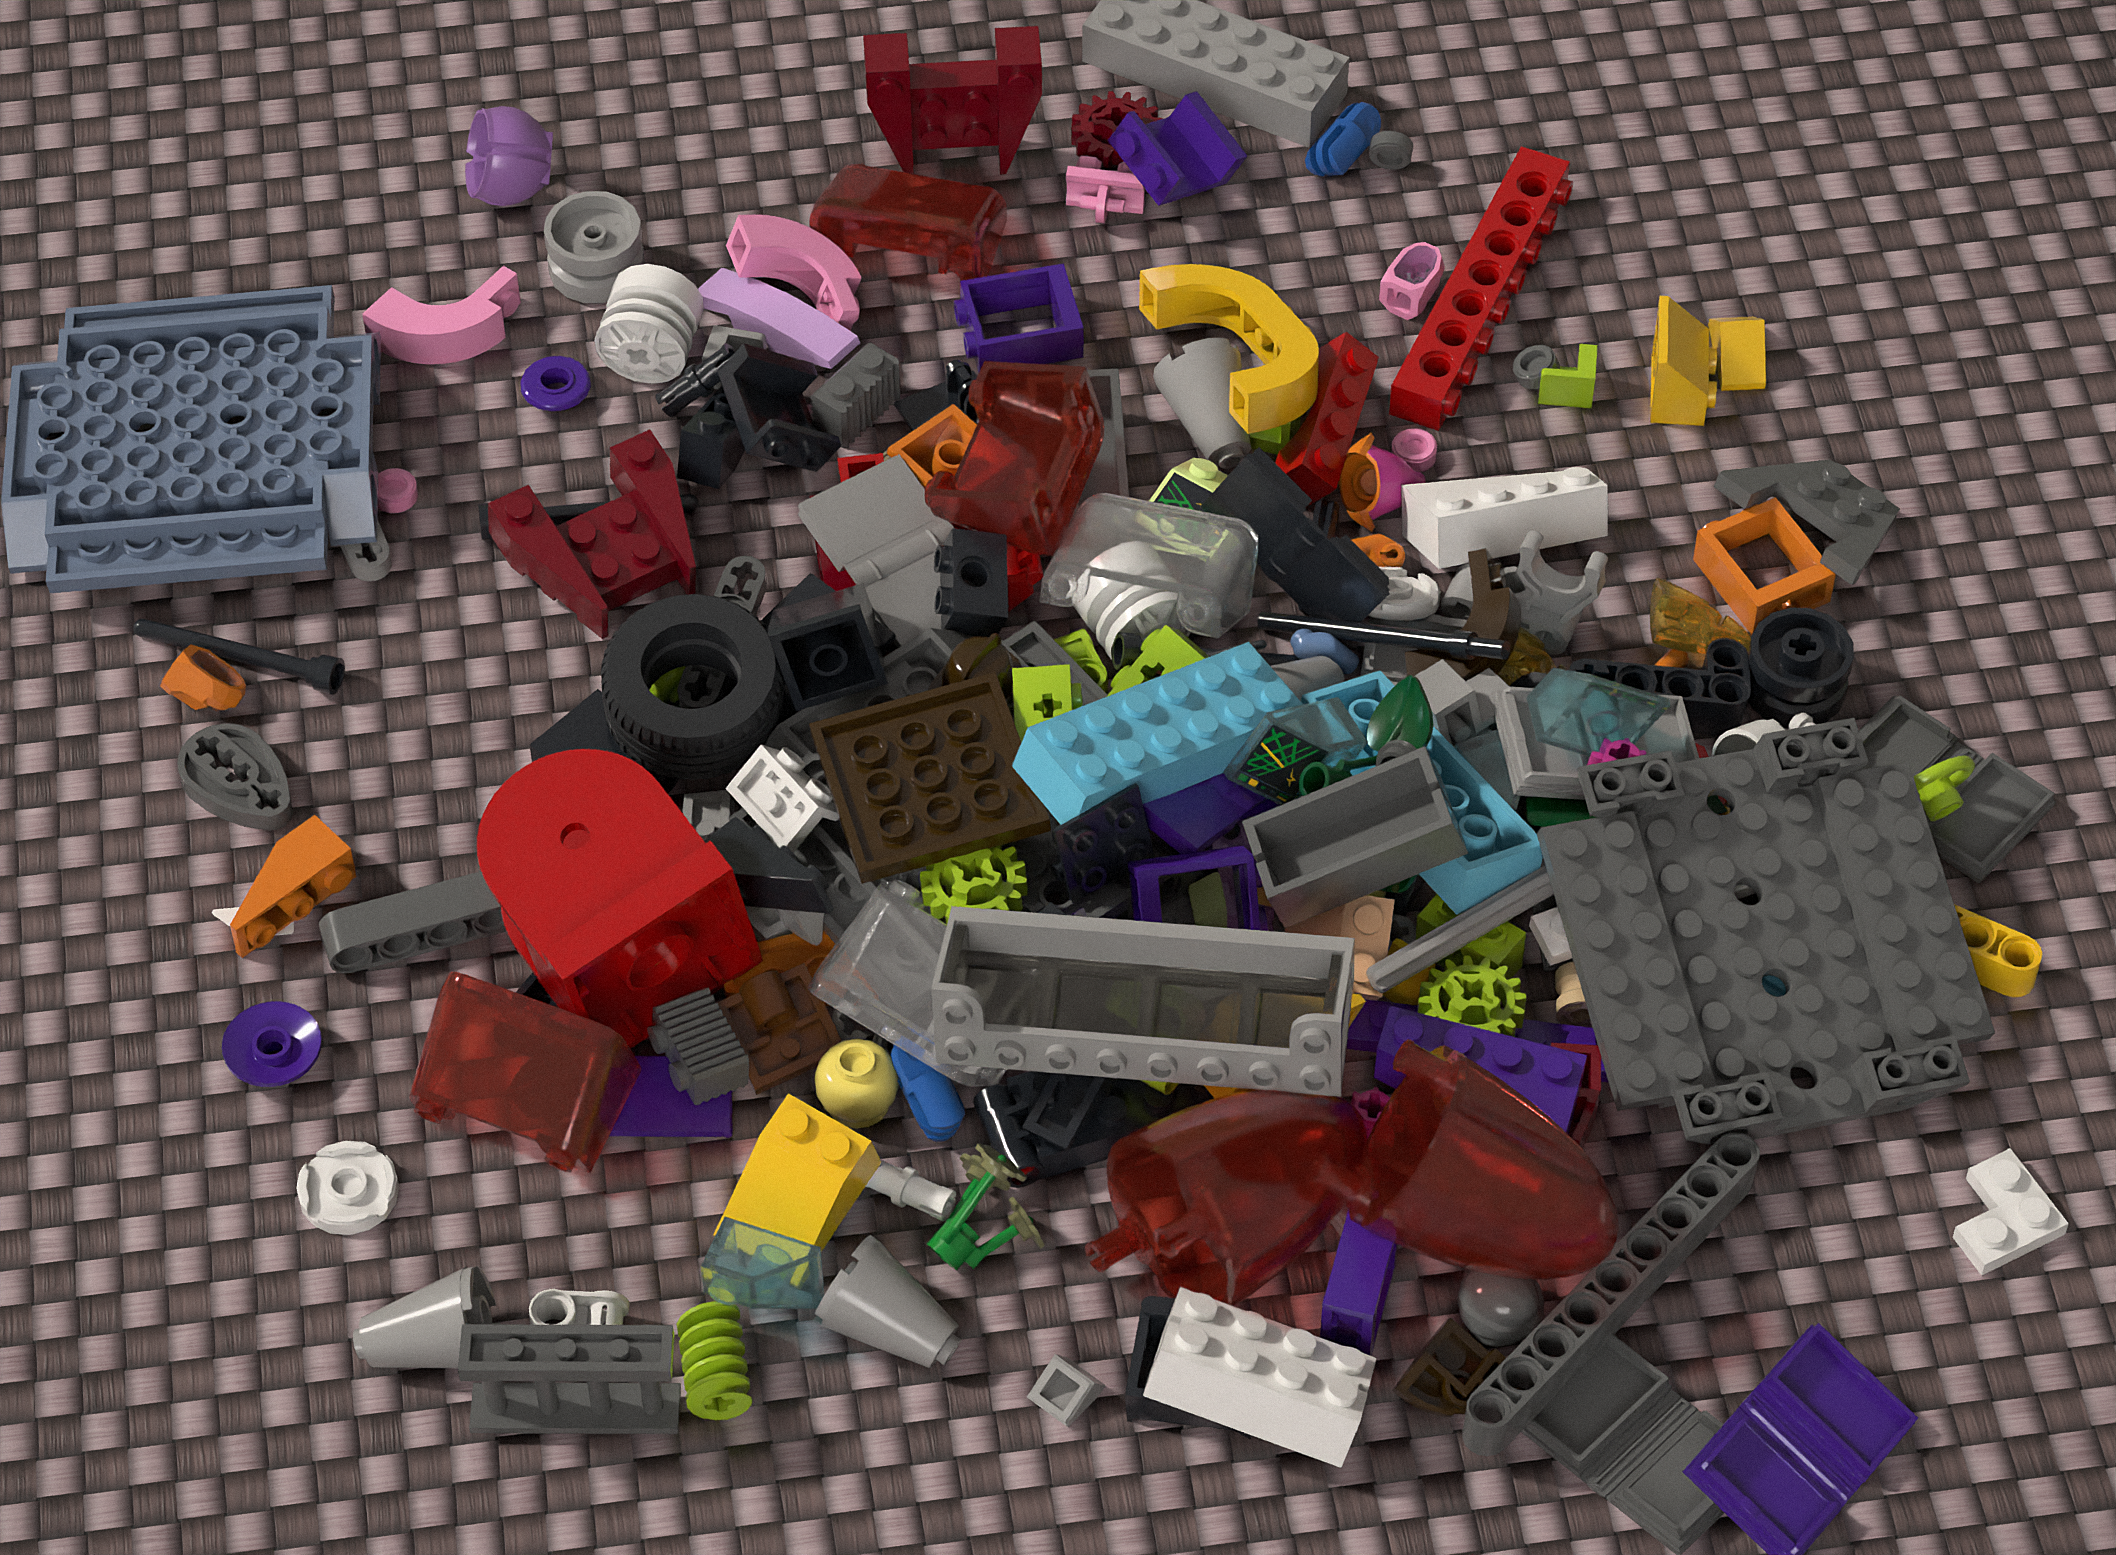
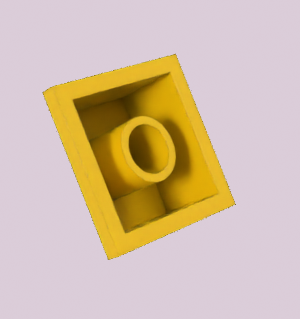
(1681, 367)

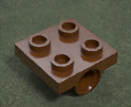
(779, 1026)

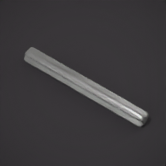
(1460, 931)

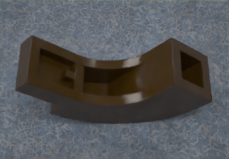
(1493, 616)

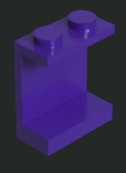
(1178, 153)

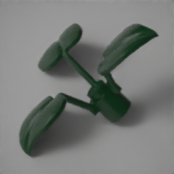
(1399, 716)

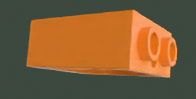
(1805, 589)

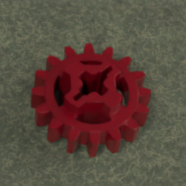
(1098, 122)

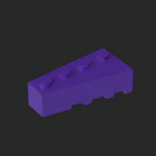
(1537, 1071)

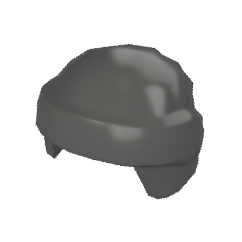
(1499, 1307)

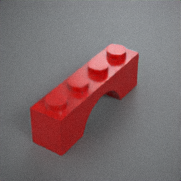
(1320, 446)

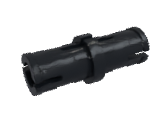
(697, 382)

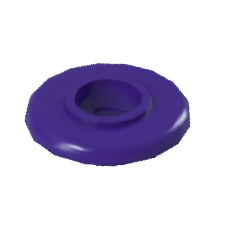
(555, 370)

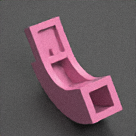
(799, 256)
(448, 331)

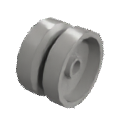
(590, 243)

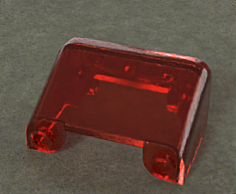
(914, 216)
(1025, 456)
(523, 1070)

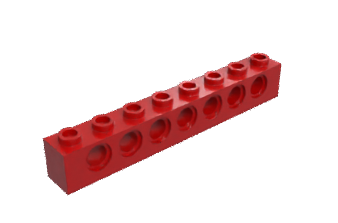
(1480, 289)

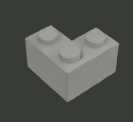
(1460, 706)

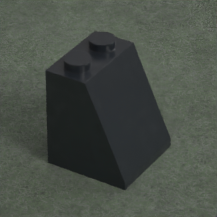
(828, 646)

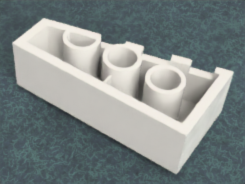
(1498, 512)

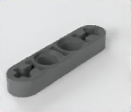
(728, 588)

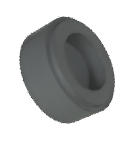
(1390, 150)
(1530, 363)

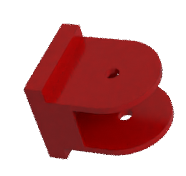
(611, 889)

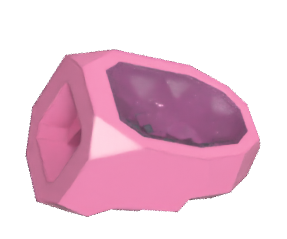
(1411, 280)

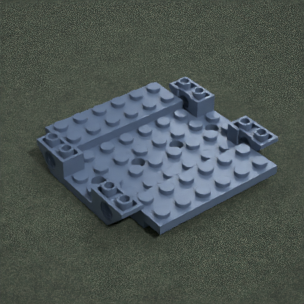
(192, 490)

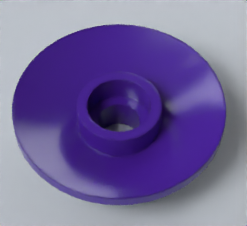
(267, 1029)

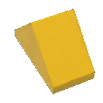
(1739, 352)

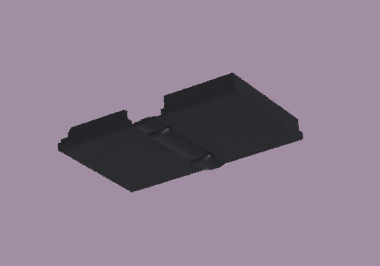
(1319, 574)

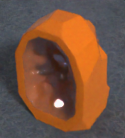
(204, 680)

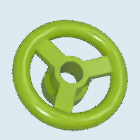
(1938, 785)

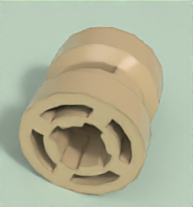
(1571, 1005)

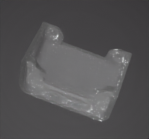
(1159, 547)
(885, 976)

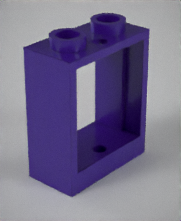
(1015, 292)
(1145, 884)
(1358, 1288)

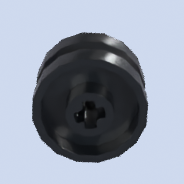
(1799, 665)

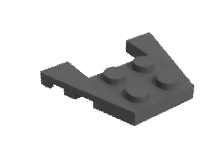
(1826, 498)

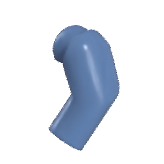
(1310, 644)

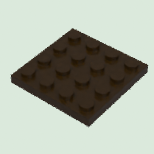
(927, 777)

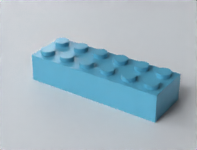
(1151, 734)
(1496, 837)

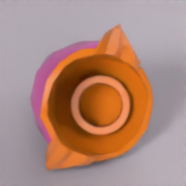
(1373, 481)

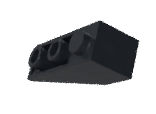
(710, 444)
(770, 874)

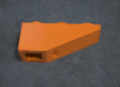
(294, 879)

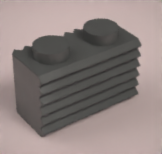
(856, 394)
(699, 1045)

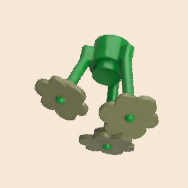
(955, 1239)

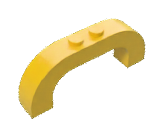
(1229, 298)

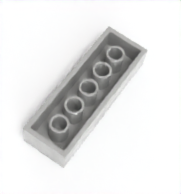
(1228, 59)

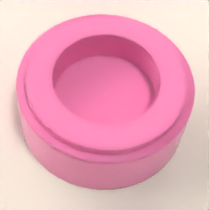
(1416, 448)
(396, 490)

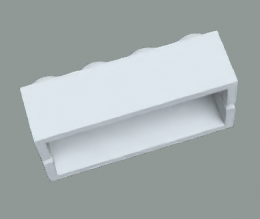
(1260, 1377)

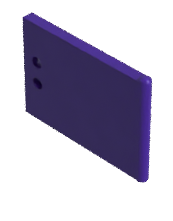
(662, 1111)

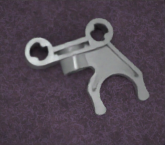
(1547, 598)

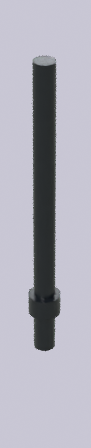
(1459, 644)

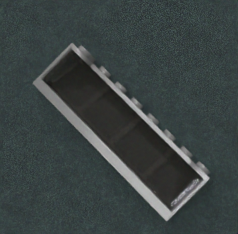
(1143, 1000)

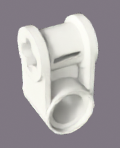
(578, 1307)

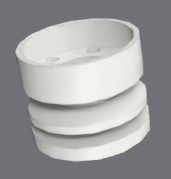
(649, 323)
(1126, 608)

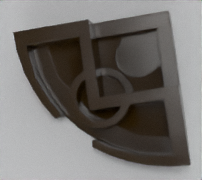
(1447, 1371)

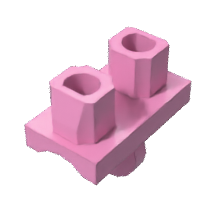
(1103, 189)

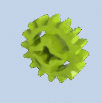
(975, 882)
(1474, 996)

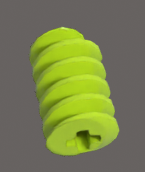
(714, 1361)

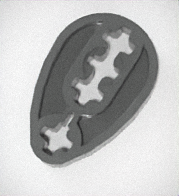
(236, 800)

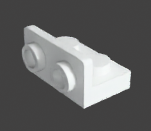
(782, 796)

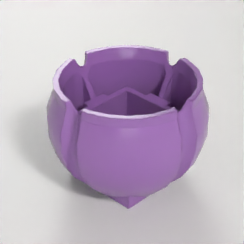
(508, 156)

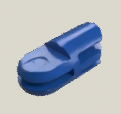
(1344, 140)
(929, 1096)

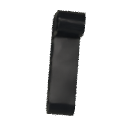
(1712, 696)

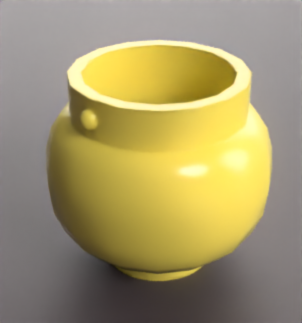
(856, 1082)

